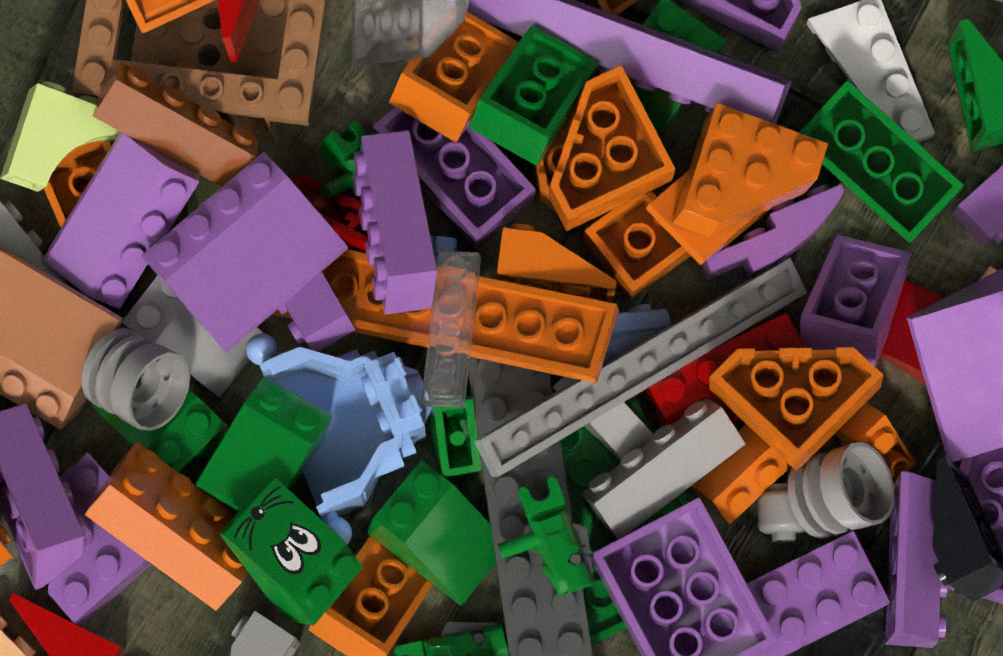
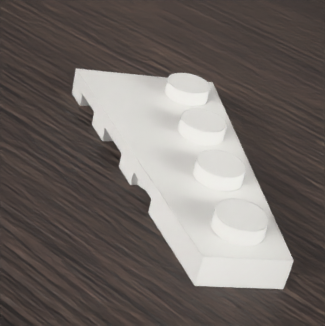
(872, 60)

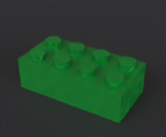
(881, 163)

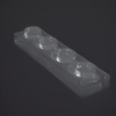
(451, 329)

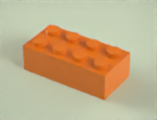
(169, 524)

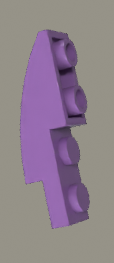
(788, 231)

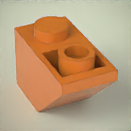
(875, 429)

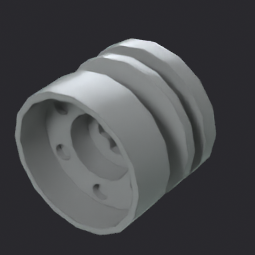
(135, 379)
(841, 491)

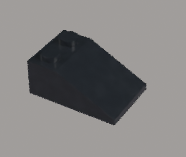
(963, 537)

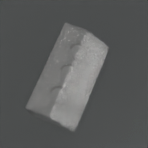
(401, 28)

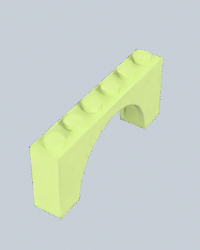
(53, 127)

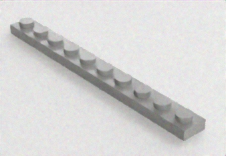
(639, 368)

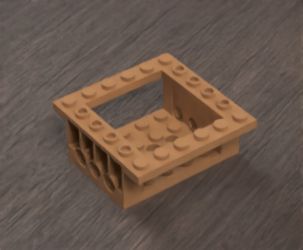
(263, 88)

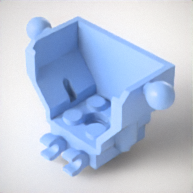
(372, 422)

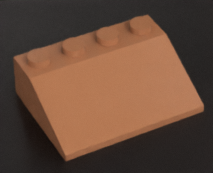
(46, 340)

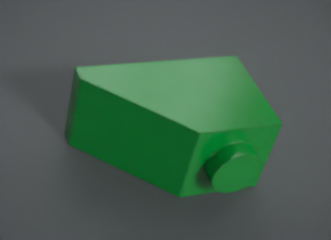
(453, 439)

